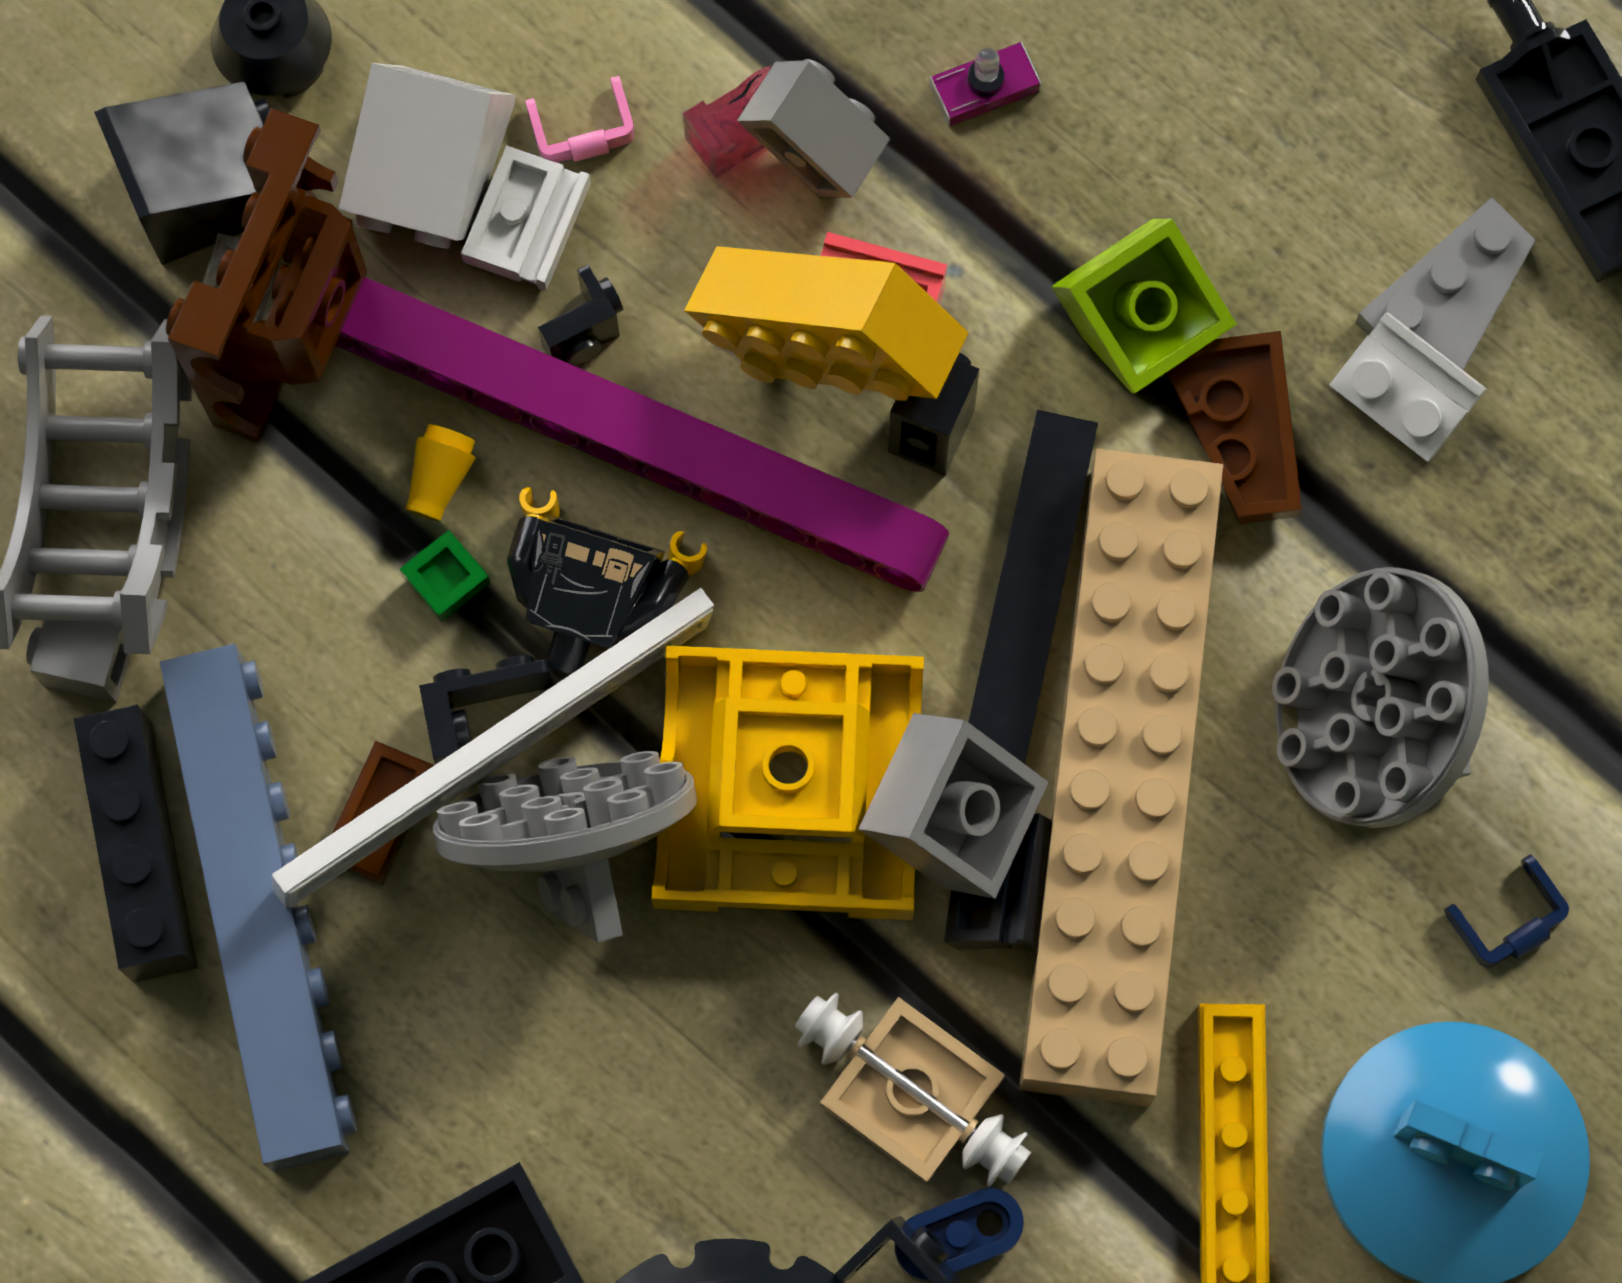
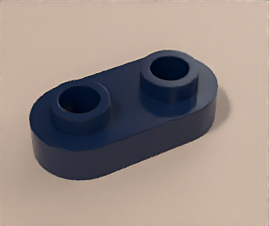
(957, 1230)

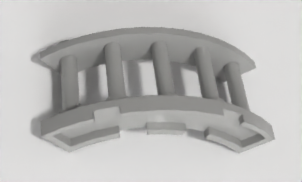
(157, 501)

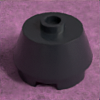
(271, 44)

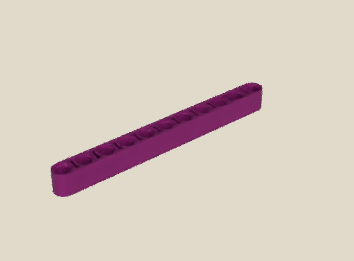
(644, 436)

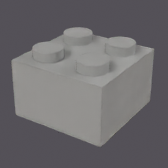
(954, 805)

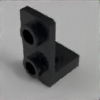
(458, 688)

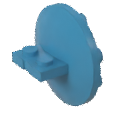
(1455, 1155)

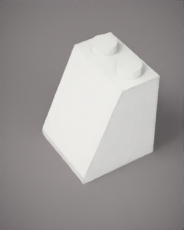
(423, 153)

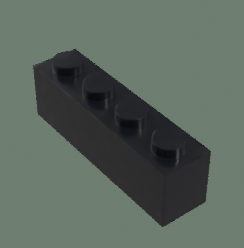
(135, 844)

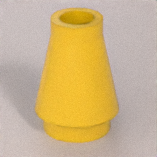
(438, 470)

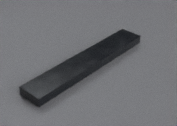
(1032, 580)

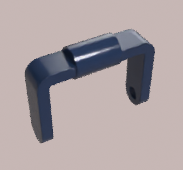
(1525, 937)

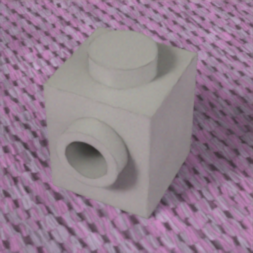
(79, 658)

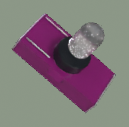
(985, 83)

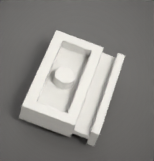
(525, 218)
(1408, 387)

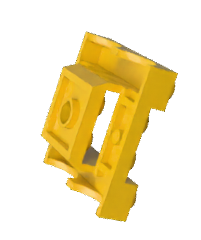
(727, 723)

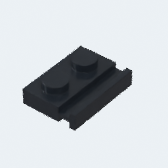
(1016, 910)

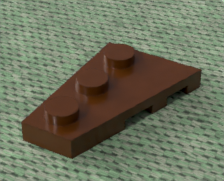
(1243, 420)

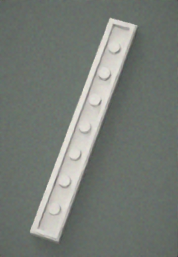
(490, 750)

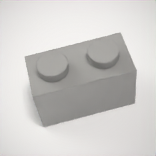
(814, 128)

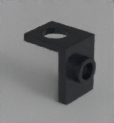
(920, 1247)

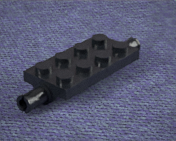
(1565, 118)

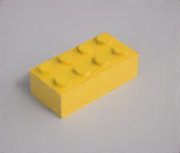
(826, 322)

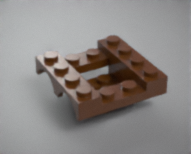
(244, 363)

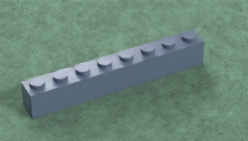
(259, 941)

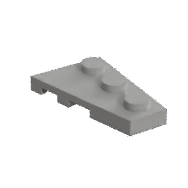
(1457, 284)

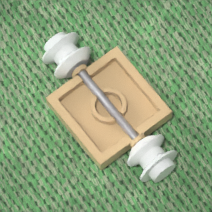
(912, 1090)

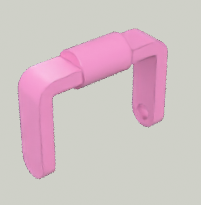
(587, 144)

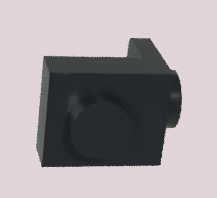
(583, 331)

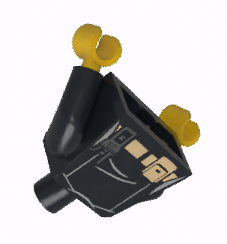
(590, 581)

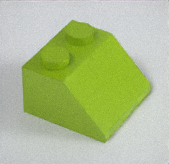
(1144, 304)

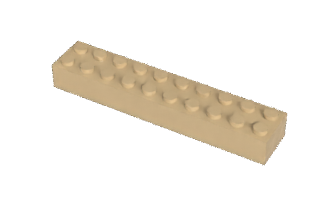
(1122, 779)

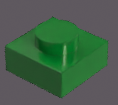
(445, 575)

